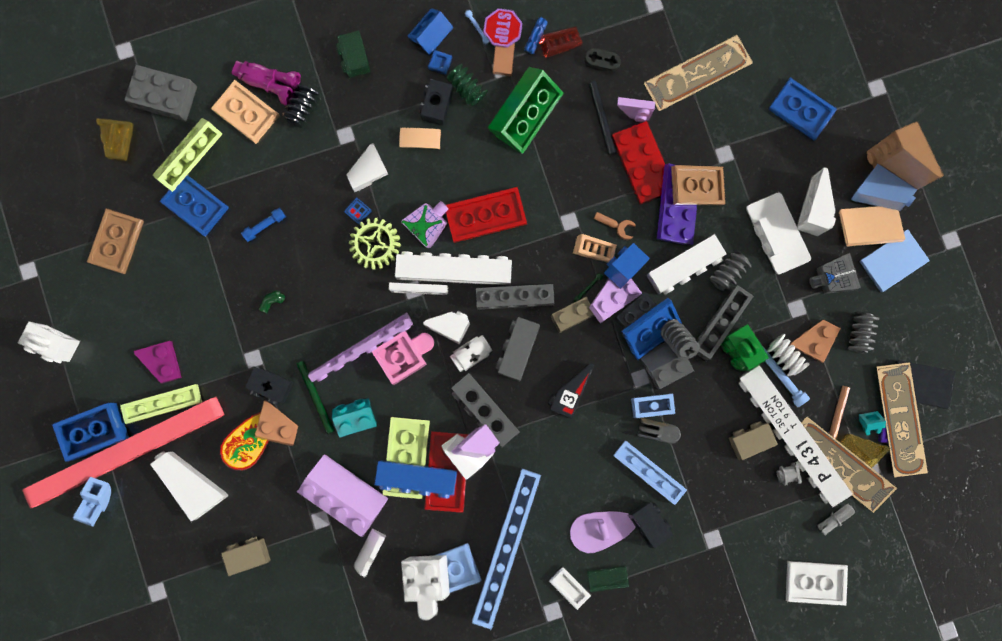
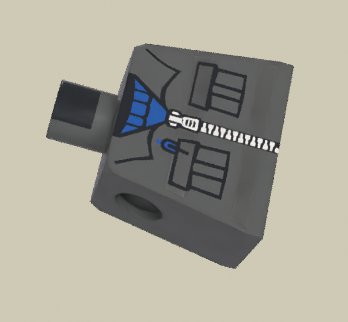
(836, 276)

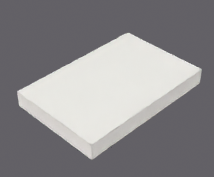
(816, 583)

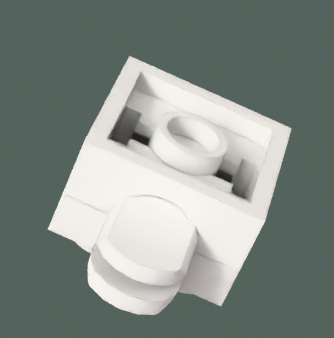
(48, 342)
(425, 582)

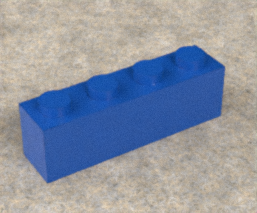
(416, 477)

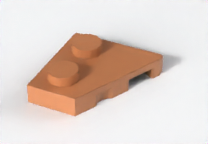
(817, 340)
(275, 426)

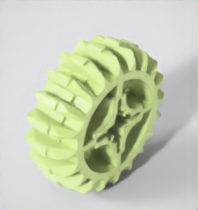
(359, 237)

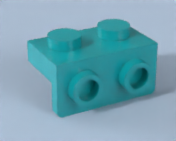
(353, 417)

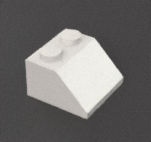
(449, 325)

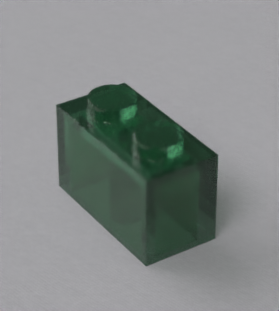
(353, 54)

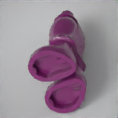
(266, 79)

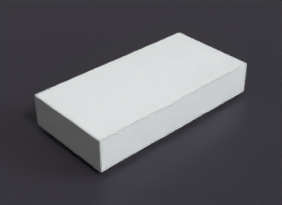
(569, 588)

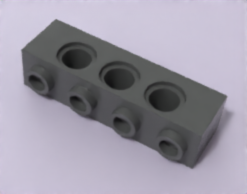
(515, 296)
(722, 321)
(468, 384)

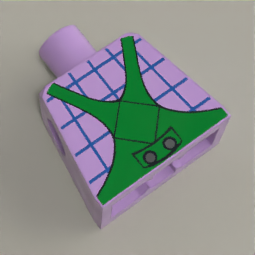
(427, 223)

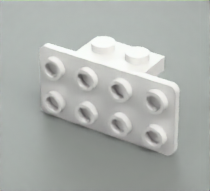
(778, 233)

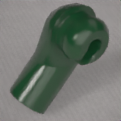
(271, 298)

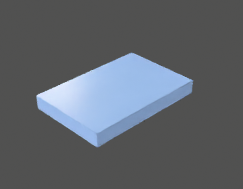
(894, 262)

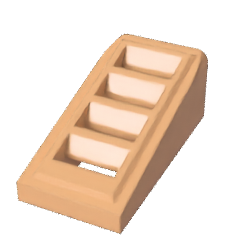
(585, 253)

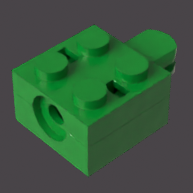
(744, 349)

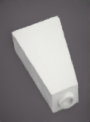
(187, 485)

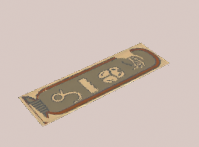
(902, 419)

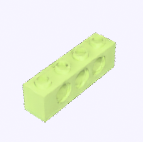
(187, 154)

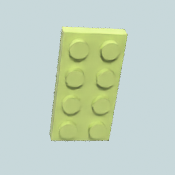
(407, 445)

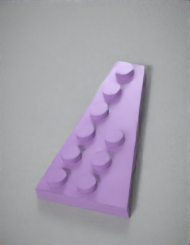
(366, 345)

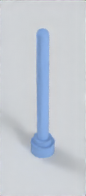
(798, 396)

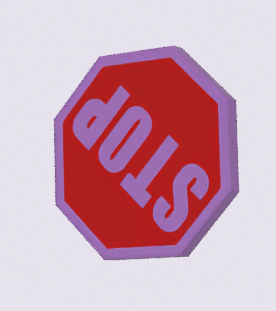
(502, 28)

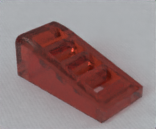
(549, 45)

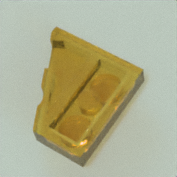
(116, 138)
(865, 449)

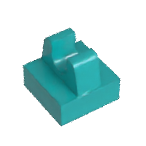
(872, 421)

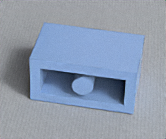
(653, 406)

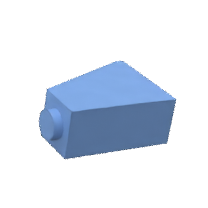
(885, 190)

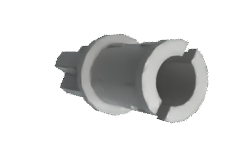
(836, 519)

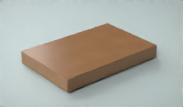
(698, 185)
(115, 241)

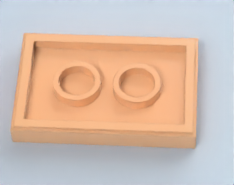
(245, 111)
(871, 226)

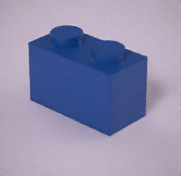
(626, 266)

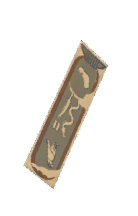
(698, 73)
(859, 477)

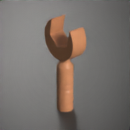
(612, 223)

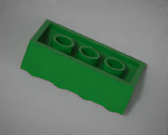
(526, 109)

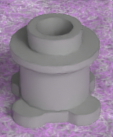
(789, 474)

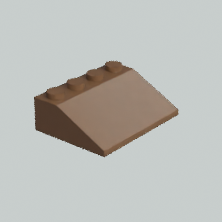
(906, 156)

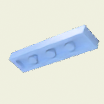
(649, 472)

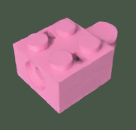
(404, 356)

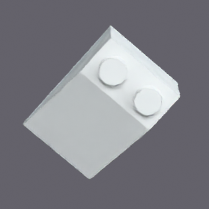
(818, 207)

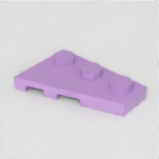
(613, 298)

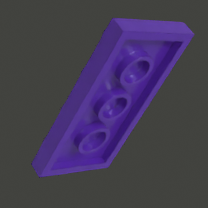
(675, 221)

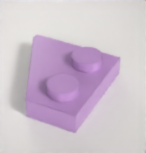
(636, 109)

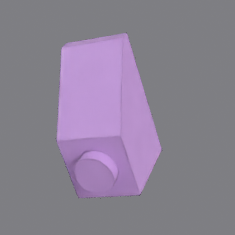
(477, 444)

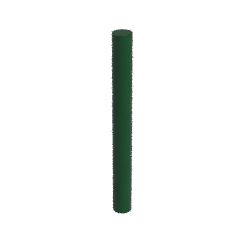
(315, 397)

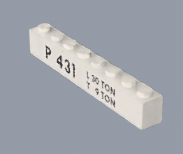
(795, 435)

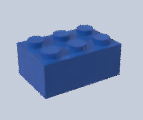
(90, 431)

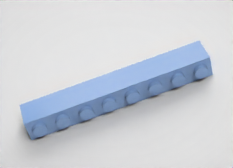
(506, 548)

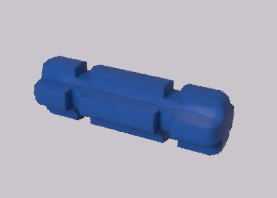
(536, 35)

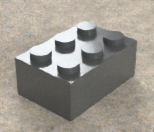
(160, 93)
(517, 348)

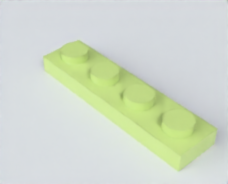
(161, 404)

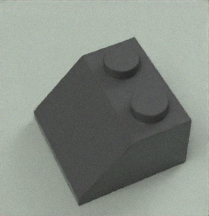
(665, 366)

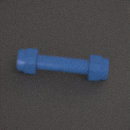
(249, 233)

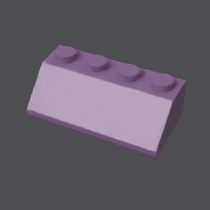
(342, 495)

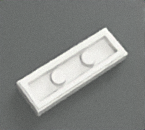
(418, 288)

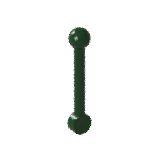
(599, 276)

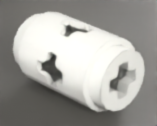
(478, 349)

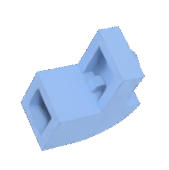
(95, 500)

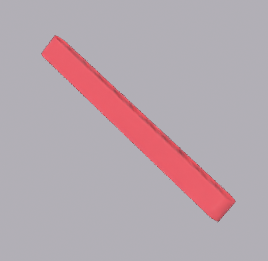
(123, 452)

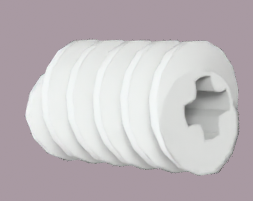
(787, 355)

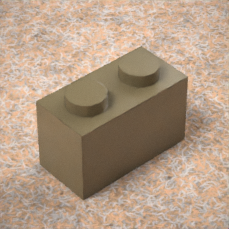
(572, 315)
(753, 440)
(245, 557)

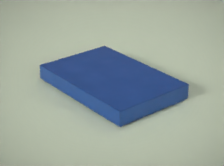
(802, 109)
(195, 205)
(646, 331)

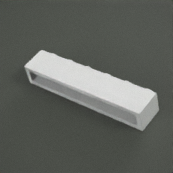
(453, 269)

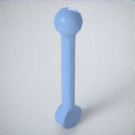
(468, 14)

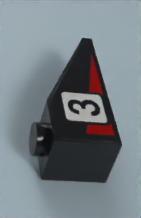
(569, 395)

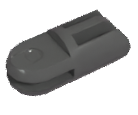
(665, 432)

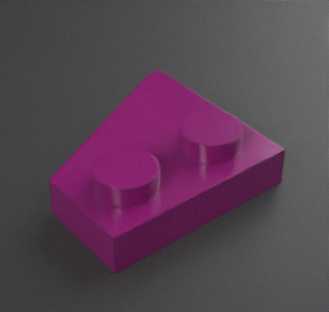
(160, 361)

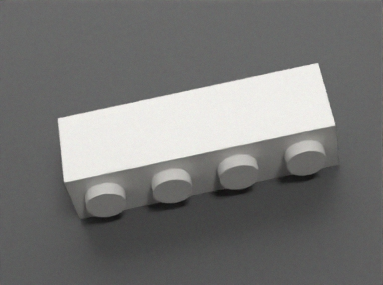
(686, 264)

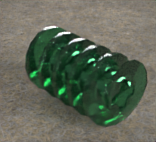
(466, 85)

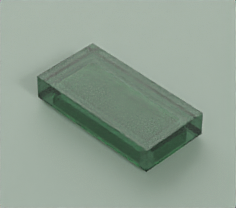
(608, 579)

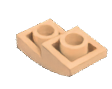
(420, 138)

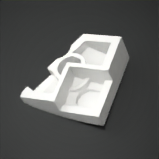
(366, 169)
(464, 464)
(368, 552)

